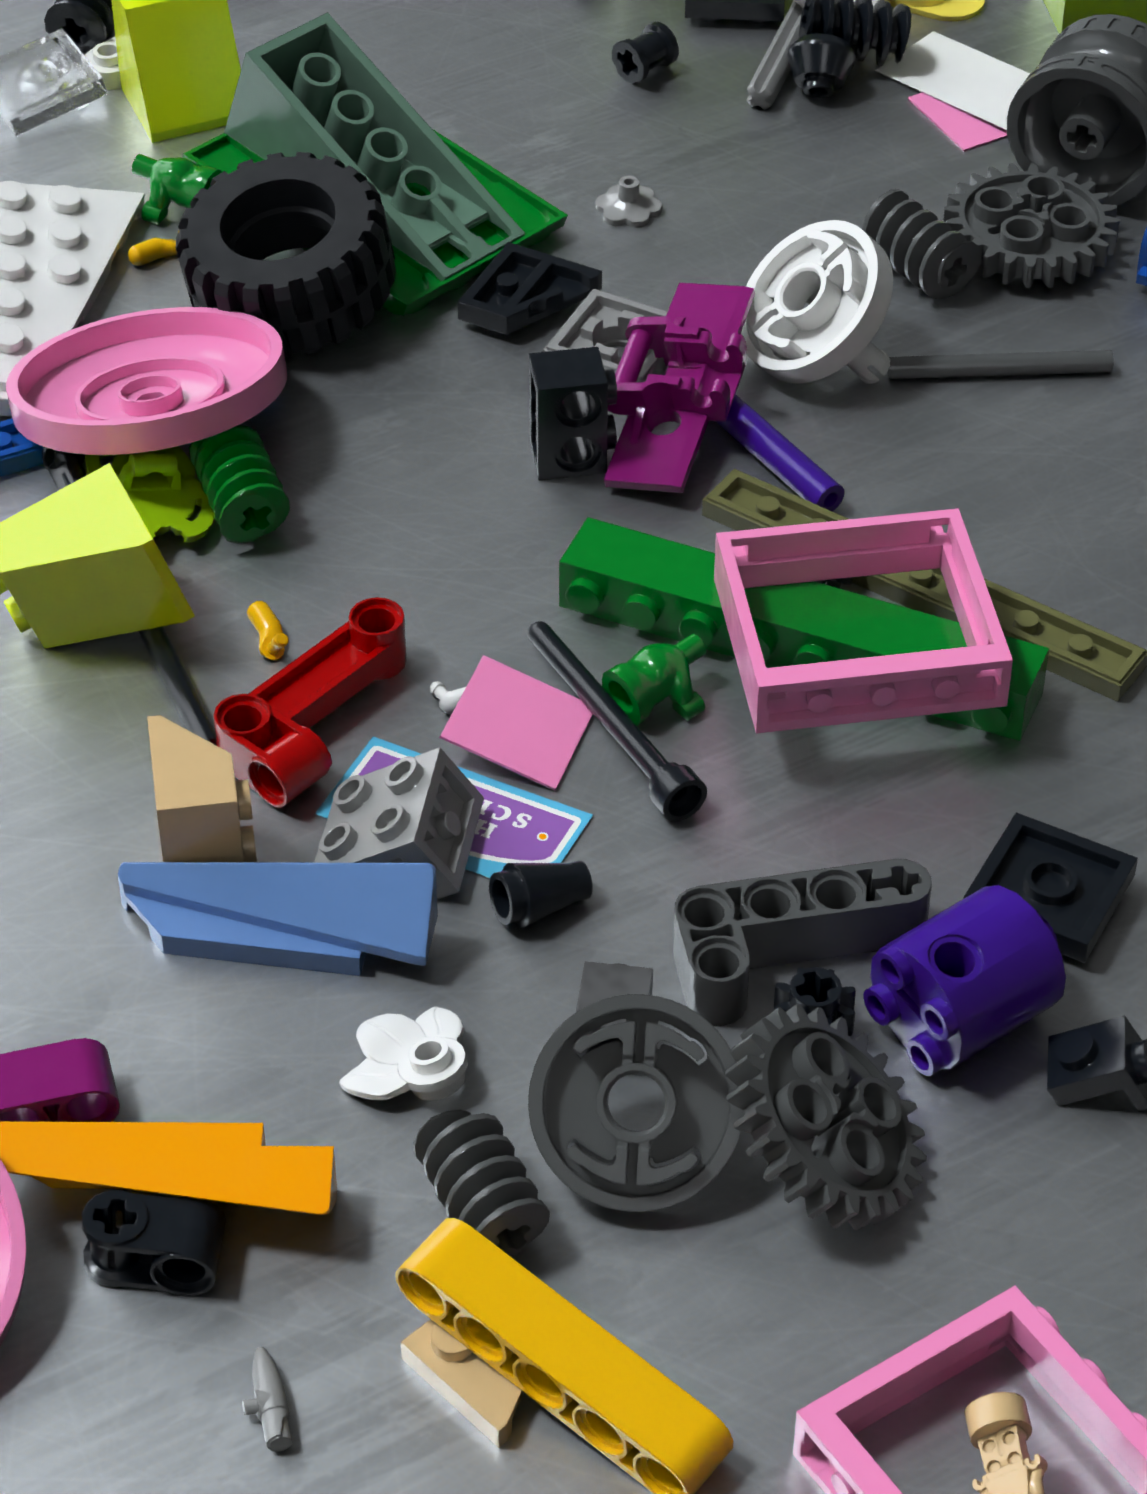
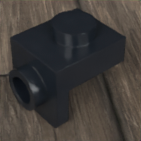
(1098, 1062)

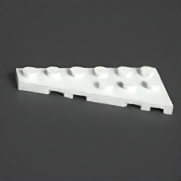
(54, 261)

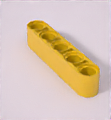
(564, 1360)

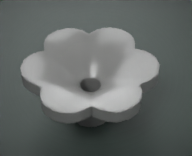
(628, 203)

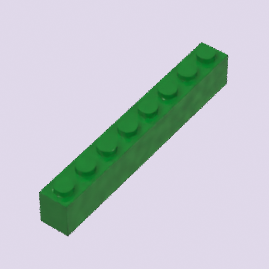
(673, 593)

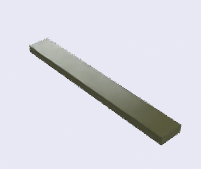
(1075, 648)

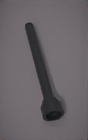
(672, 786)

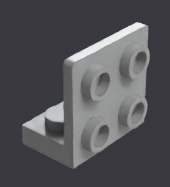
(406, 811)

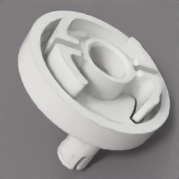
(848, 296)

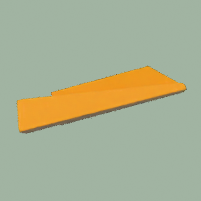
(174, 1159)

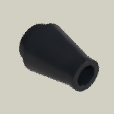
(536, 890)

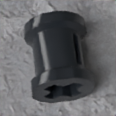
(651, 49)

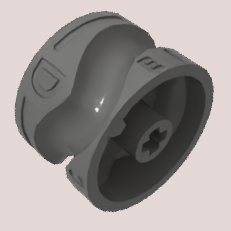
(1087, 107)

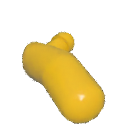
(151, 250)
(271, 636)

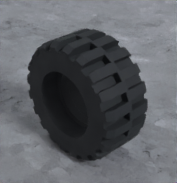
(282, 208)

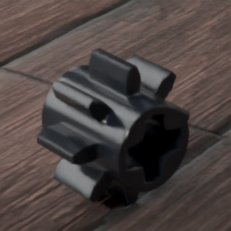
(818, 988)

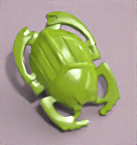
(162, 491)

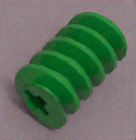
(240, 484)

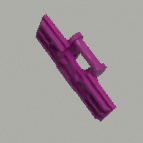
(705, 365)

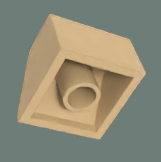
(198, 798)

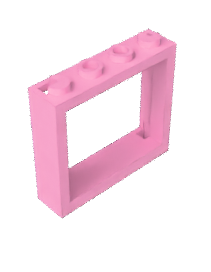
(867, 686)
(843, 1466)

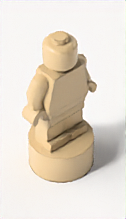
(999, 1429)

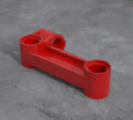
(272, 724)

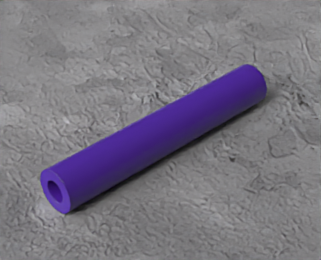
(781, 456)

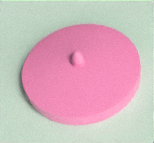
(146, 380)

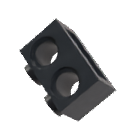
(571, 412)

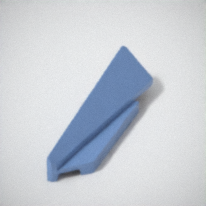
(286, 911)

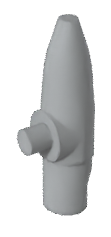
(269, 1402)

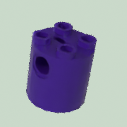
(966, 978)

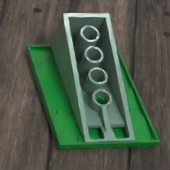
(439, 201)

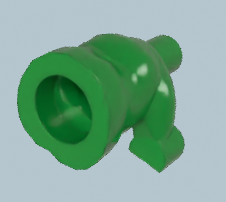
(170, 181)
(655, 674)

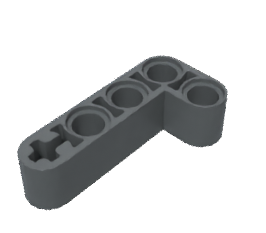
(788, 920)

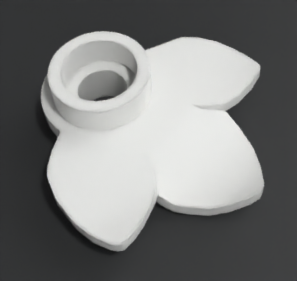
(409, 1056)

